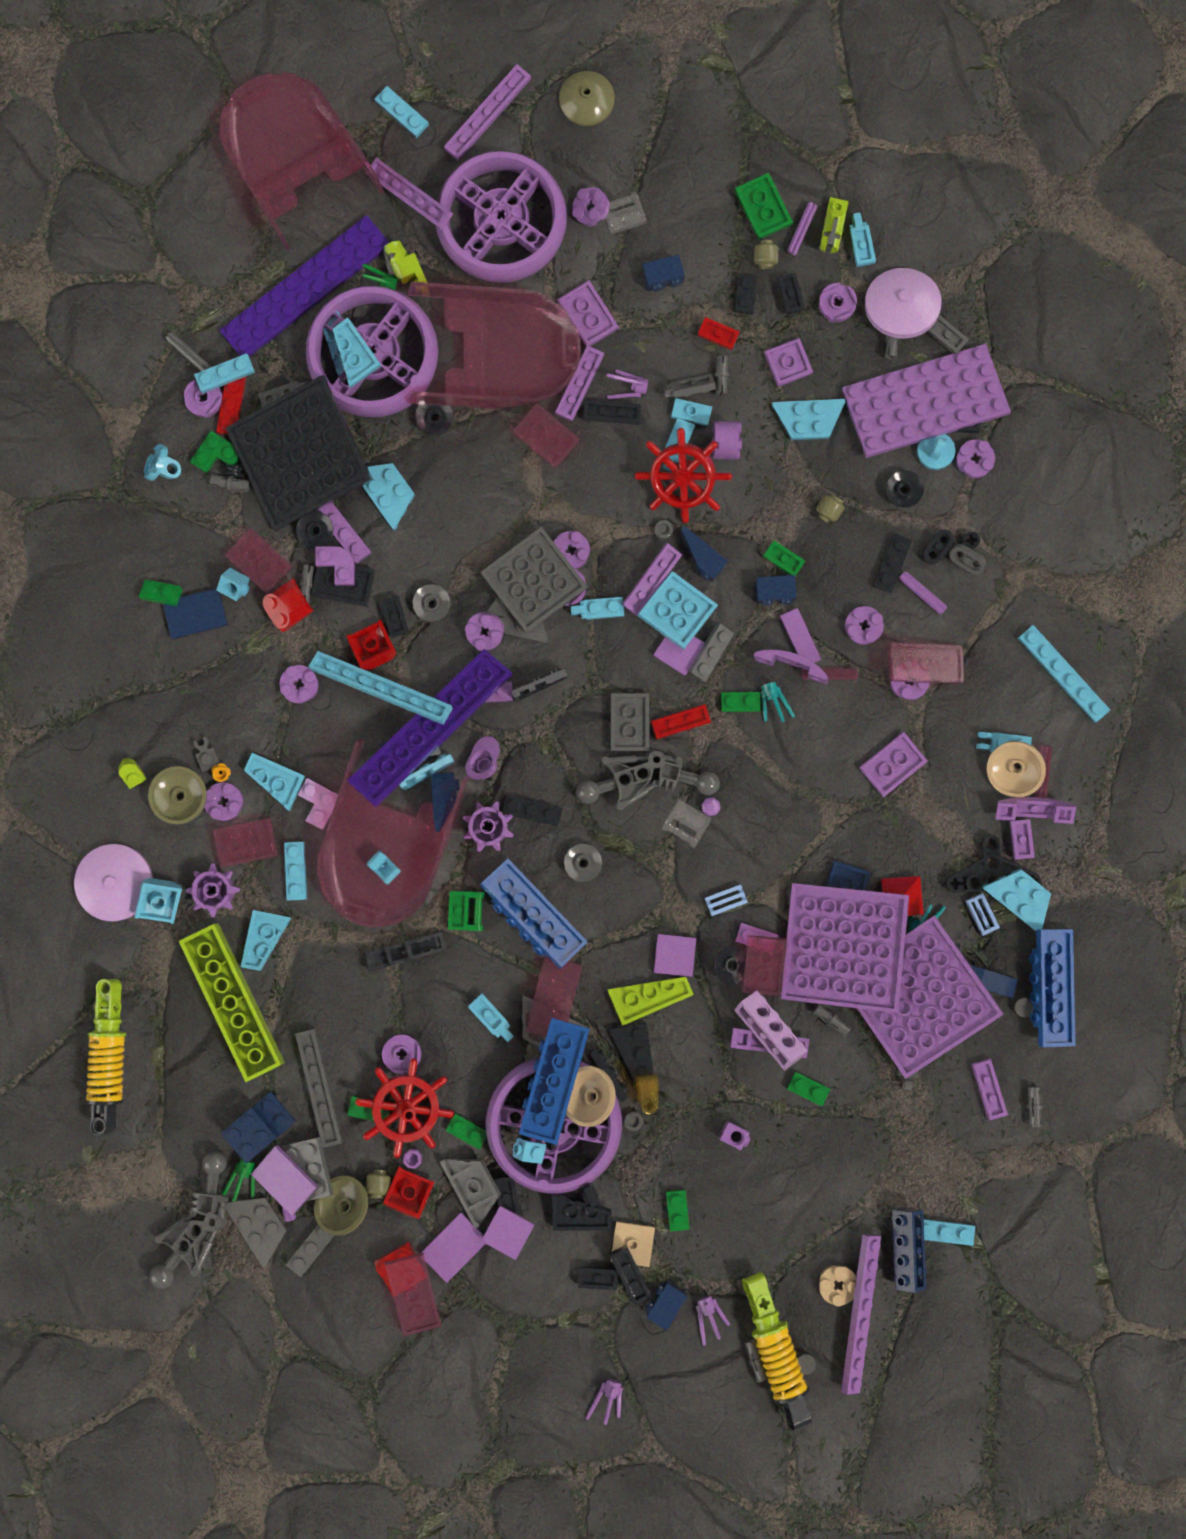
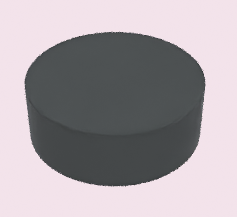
(663, 529)
(1023, 1007)
(633, 1121)
(807, 1363)

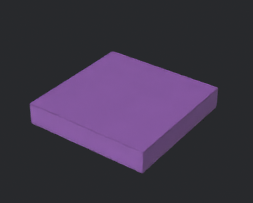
(788, 362)
(676, 657)
(675, 955)
(508, 1232)

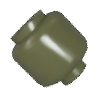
(766, 254)
(830, 508)
(377, 1184)

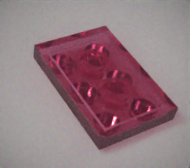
(546, 436)
(258, 561)
(245, 843)
(764, 965)

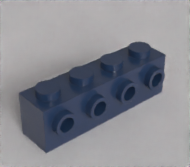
(909, 1250)

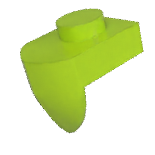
(131, 772)

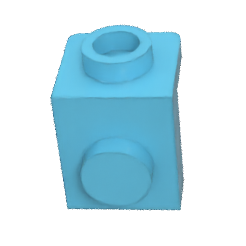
(383, 867)
(529, 1151)

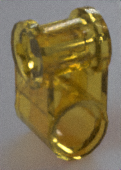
(647, 1092)

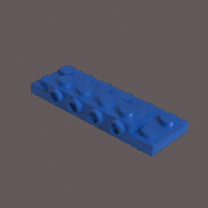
(532, 914)
(1053, 987)
(553, 1081)

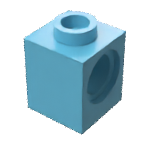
(233, 584)

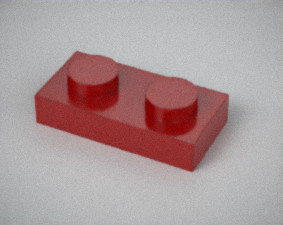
(718, 333)

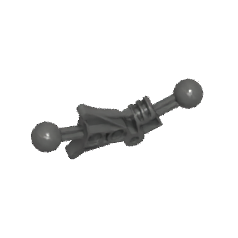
(669, 775)
(208, 1204)

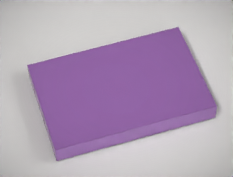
(588, 313)
(893, 764)
(284, 1180)
(453, 1247)

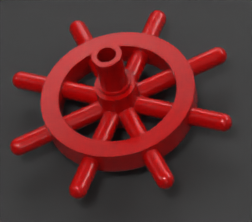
(683, 475)
(405, 1108)

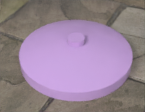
(903, 303)
(110, 881)

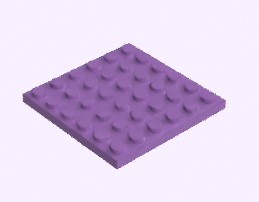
(845, 947)
(938, 1001)

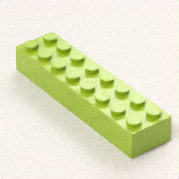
(231, 1002)

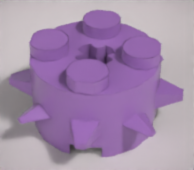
(490, 815)
(224, 890)

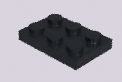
(358, 595)

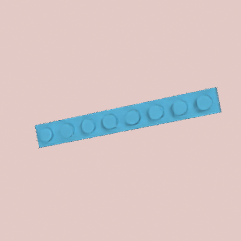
(380, 687)

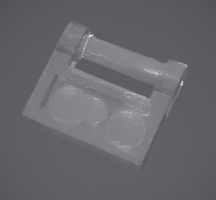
(627, 217)
(689, 817)

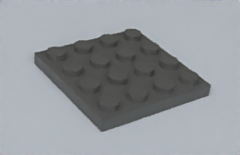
(534, 580)

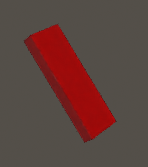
(680, 721)

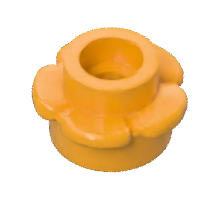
(220, 777)

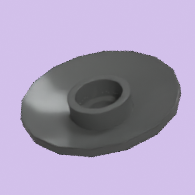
(427, 594)
(585, 852)

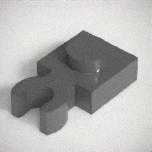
(207, 757)

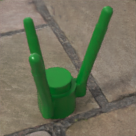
(386, 281)
(244, 1171)

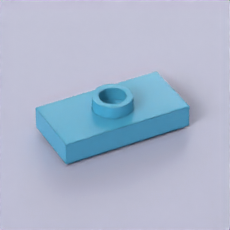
(691, 412)

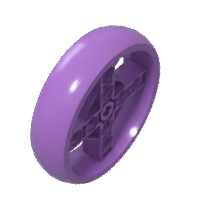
(532, 175)
(389, 349)
(543, 1181)

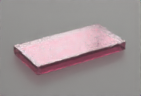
(925, 663)
(553, 995)
(413, 1294)

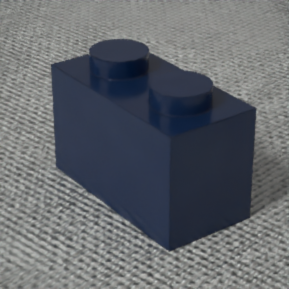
(663, 273)
(775, 589)
(666, 1304)

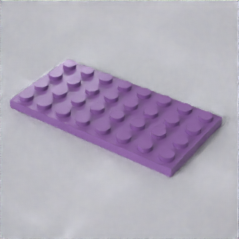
(926, 400)

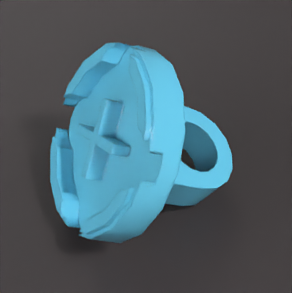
(936, 452)
(158, 463)

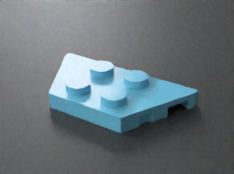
(809, 418)
(389, 492)
(1022, 897)

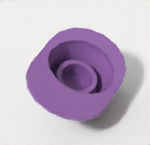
(483, 758)

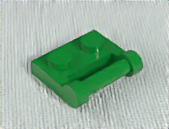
(459, 910)

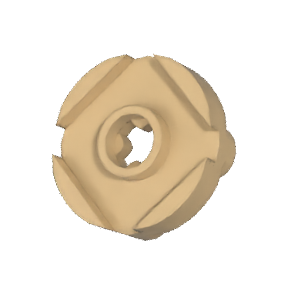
(826, 1285)

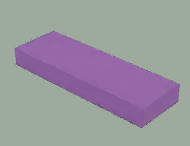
(799, 635)
(989, 1089)

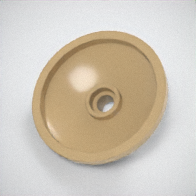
(1013, 780)
(582, 1107)

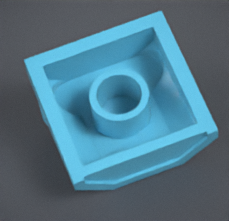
(158, 900)

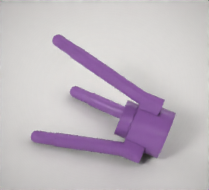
(639, 384)
(706, 1306)
(612, 1389)

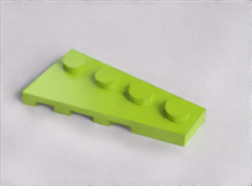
(643, 999)

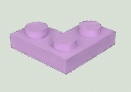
(323, 800)

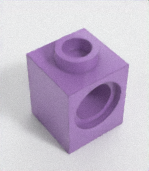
(728, 1129)

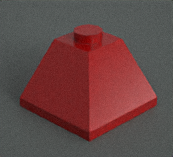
(906, 886)

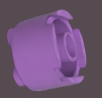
(728, 440)

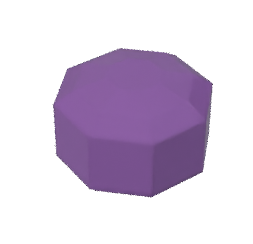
(710, 806)
(412, 1158)

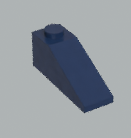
(706, 559)
(443, 796)
(996, 982)

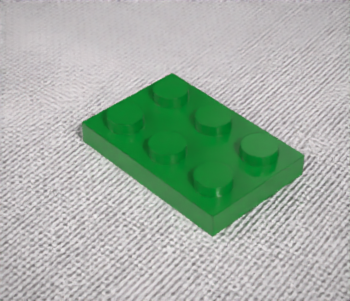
(763, 206)

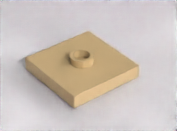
(637, 1238)

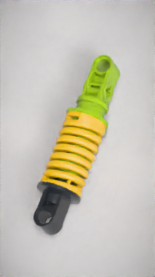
(108, 1048)
(777, 1353)

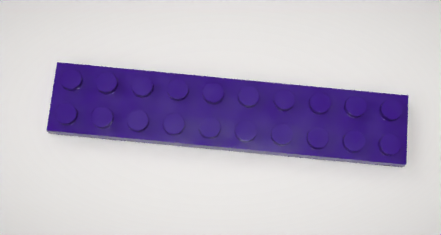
(305, 287)
(422, 735)

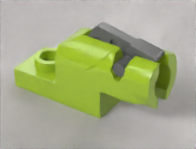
(833, 224)
(401, 264)

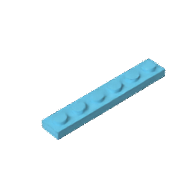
(1063, 674)

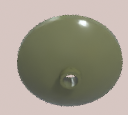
(590, 108)
(165, 790)
(331, 1210)

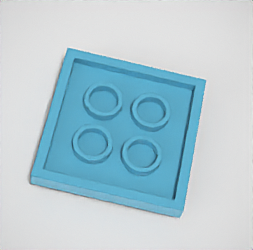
(677, 610)

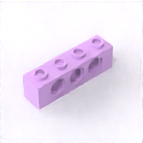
(772, 1040)

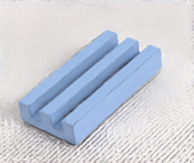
(741, 894)
(988, 929)

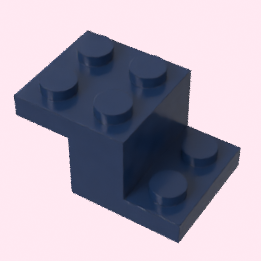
(258, 1127)

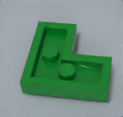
(214, 448)

